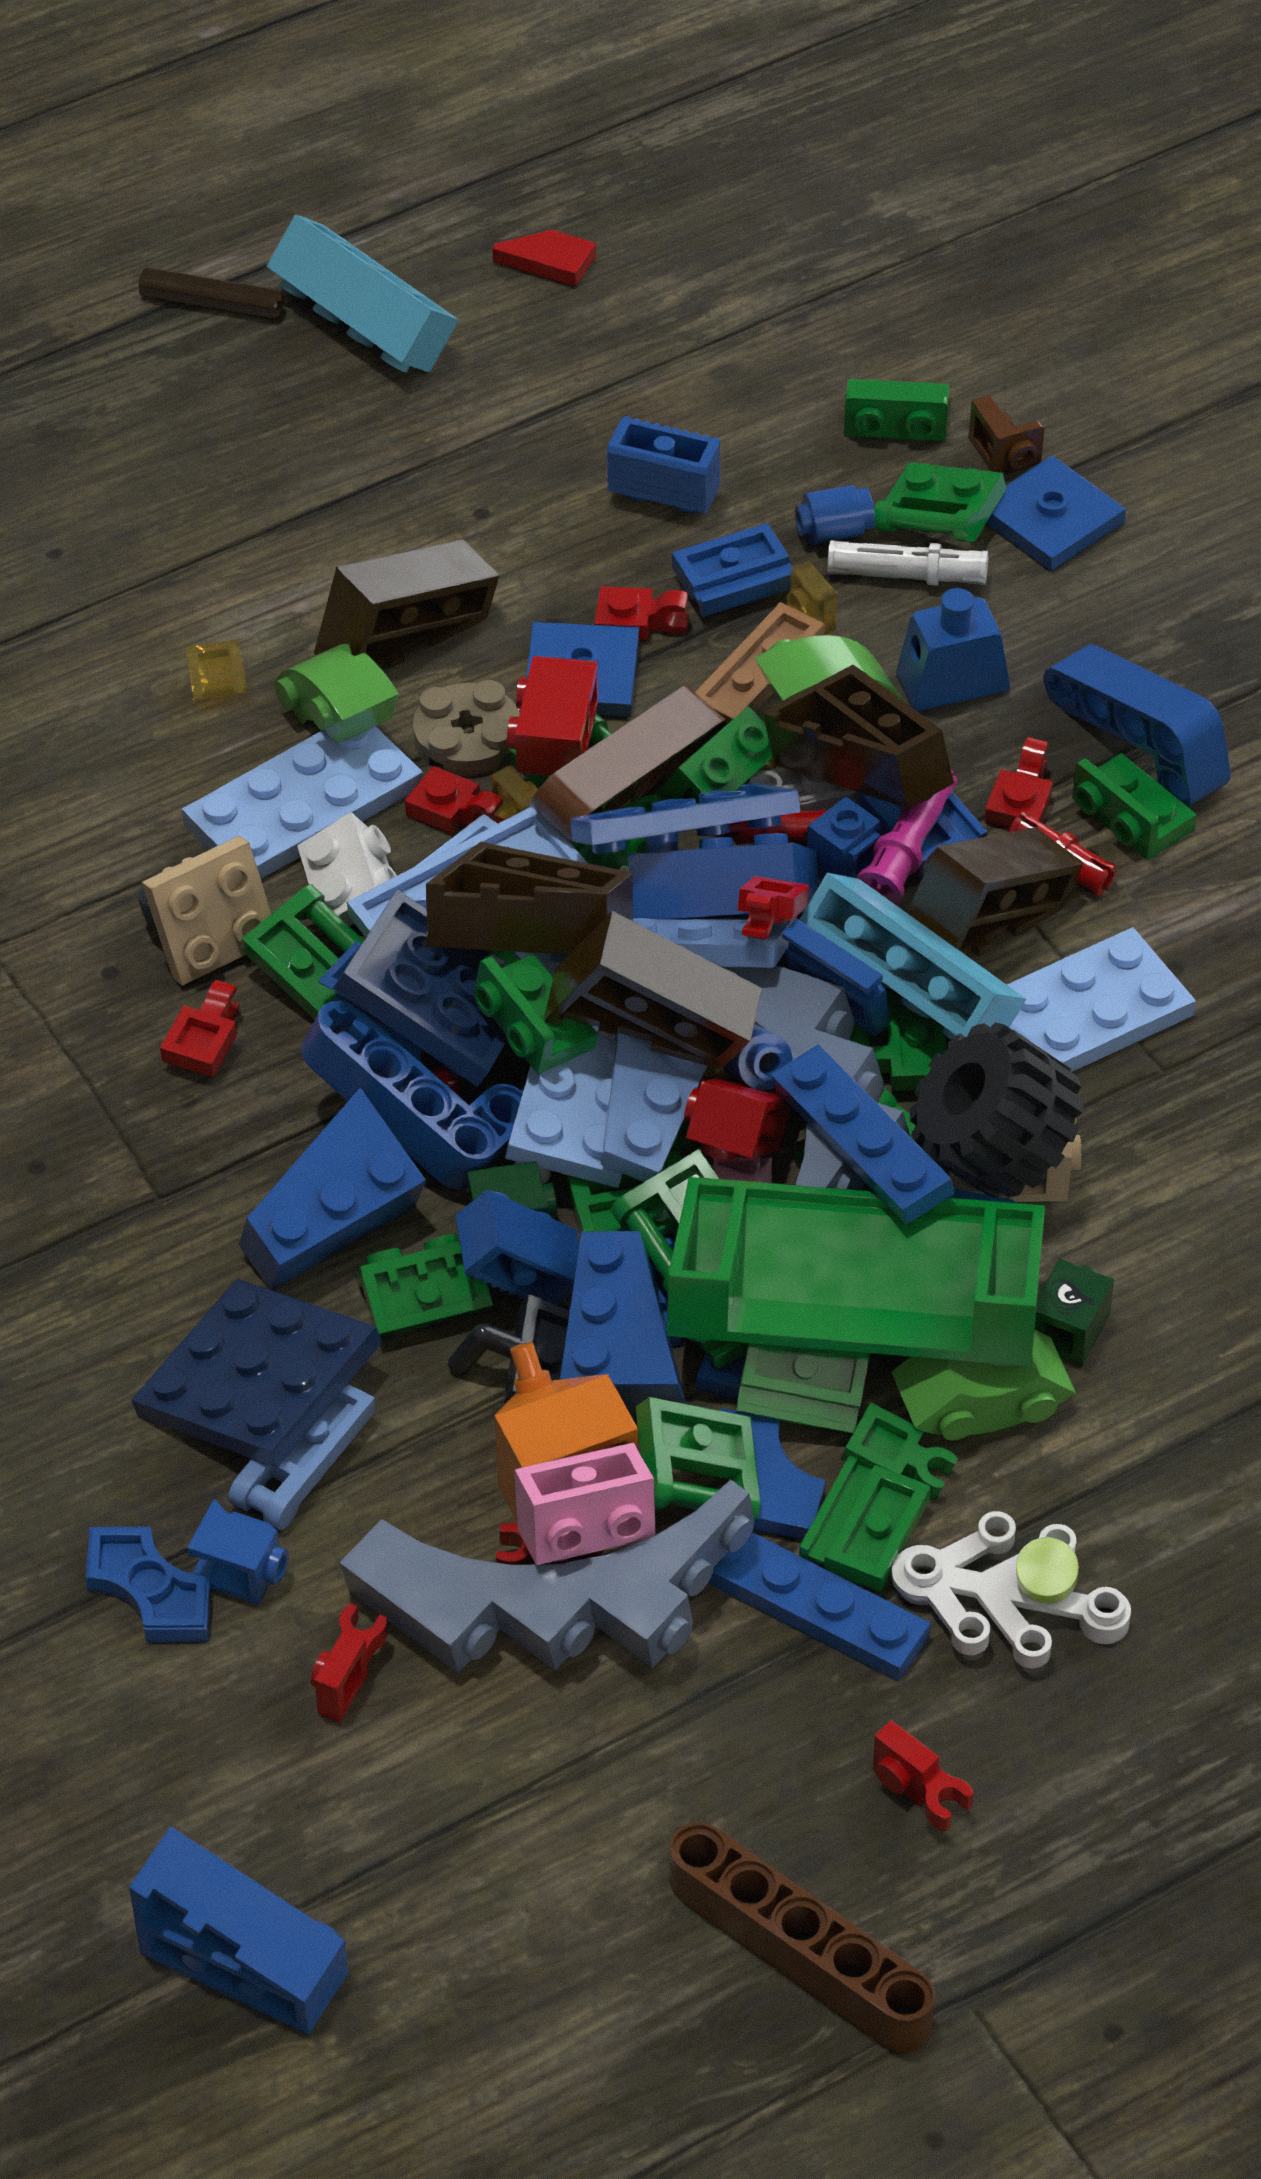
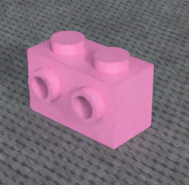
(585, 1503)

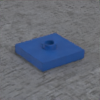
(1054, 513)
(610, 646)

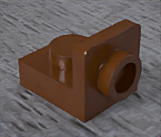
(999, 442)

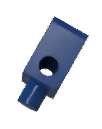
(952, 653)

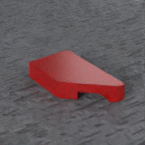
(548, 255)

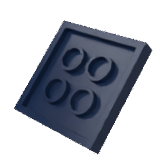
(423, 990)
(257, 1372)

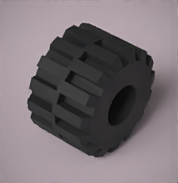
(996, 1110)

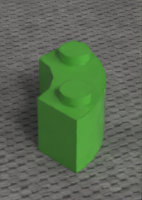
(809, 660)
(338, 692)
(981, 1398)

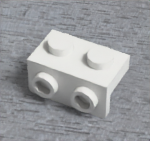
(346, 862)

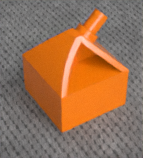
(555, 1419)

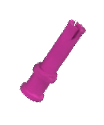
(900, 851)

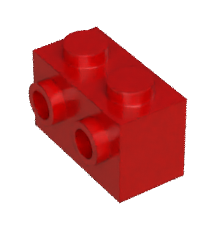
(555, 714)
(736, 1119)

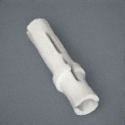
(908, 562)

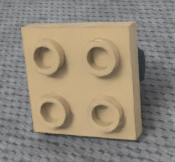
(205, 908)

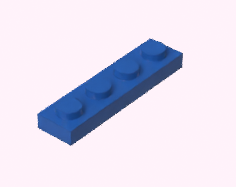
(863, 1134)
(822, 1605)

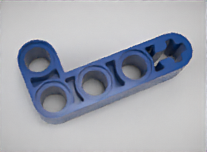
(1148, 712)
(415, 1104)

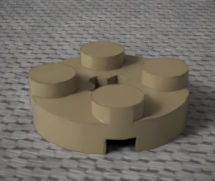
(446, 709)

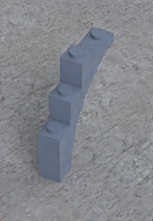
(809, 1014)
(549, 1609)

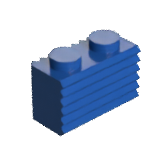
(663, 465)
(517, 1248)

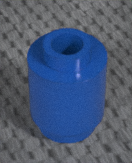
(835, 514)
(759, 1059)

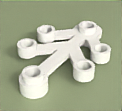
(999, 1593)

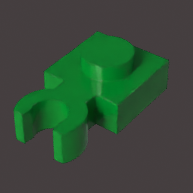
(893, 1444)

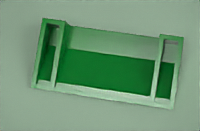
(852, 1275)

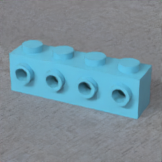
(361, 294)
(912, 958)

